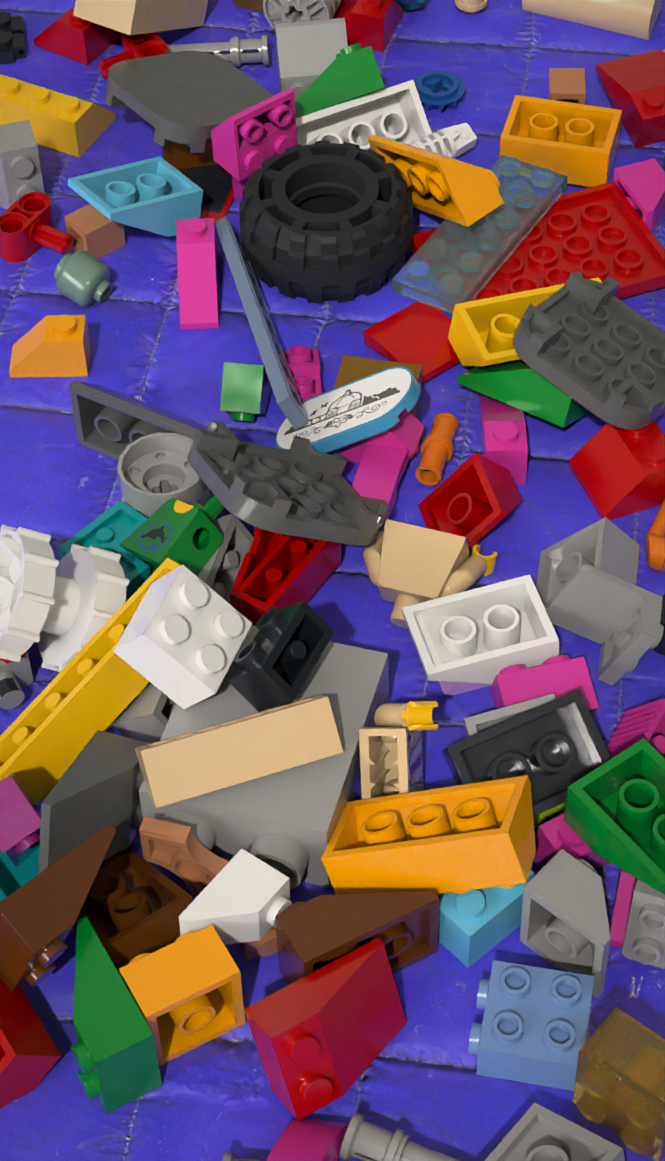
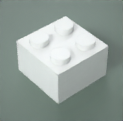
(183, 637)

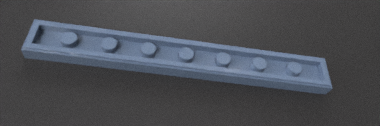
(261, 325)

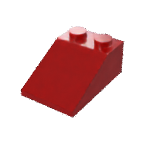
(638, 90)
(327, 1028)

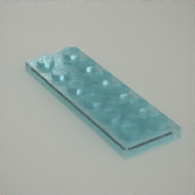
(463, 259)

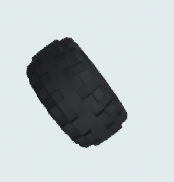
(326, 221)

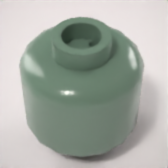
(83, 278)

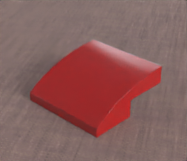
(415, 337)

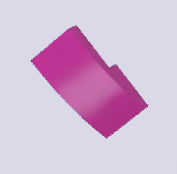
(305, 370)
(381, 473)
(309, 1141)

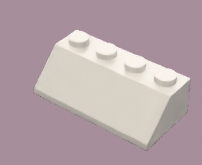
(388, 113)

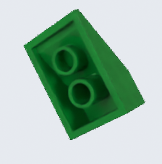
(346, 78)
(524, 389)
(623, 812)
(113, 1038)

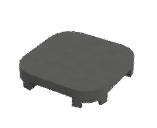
(182, 94)
(597, 351)
(285, 489)

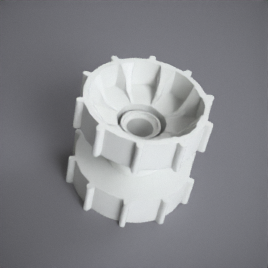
(54, 600)

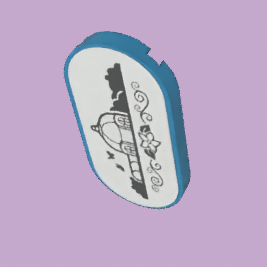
(354, 410)

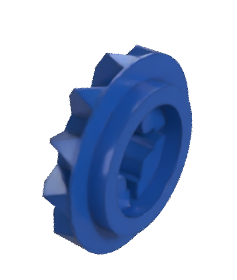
(431, 82)

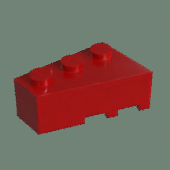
(281, 572)

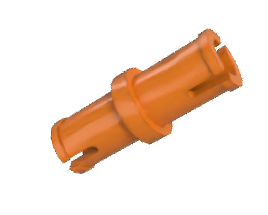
(437, 449)

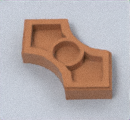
(180, 852)

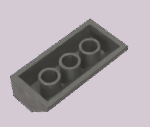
(113, 420)

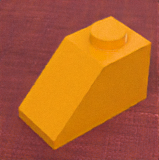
(53, 349)

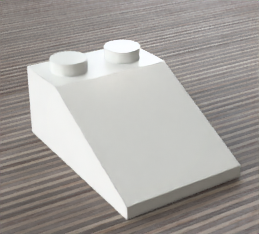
(482, 631)

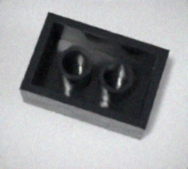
(549, 744)

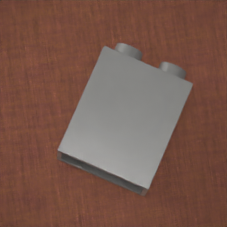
(294, 811)

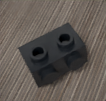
(280, 655)

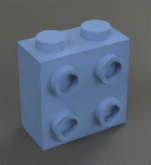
(531, 1024)

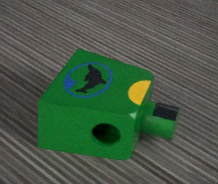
(179, 533)

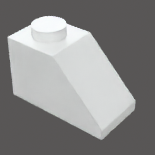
(239, 901)

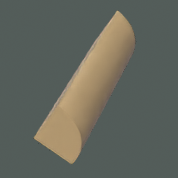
(620, 16)
(239, 750)

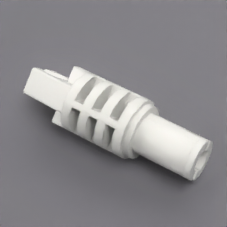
(448, 141)

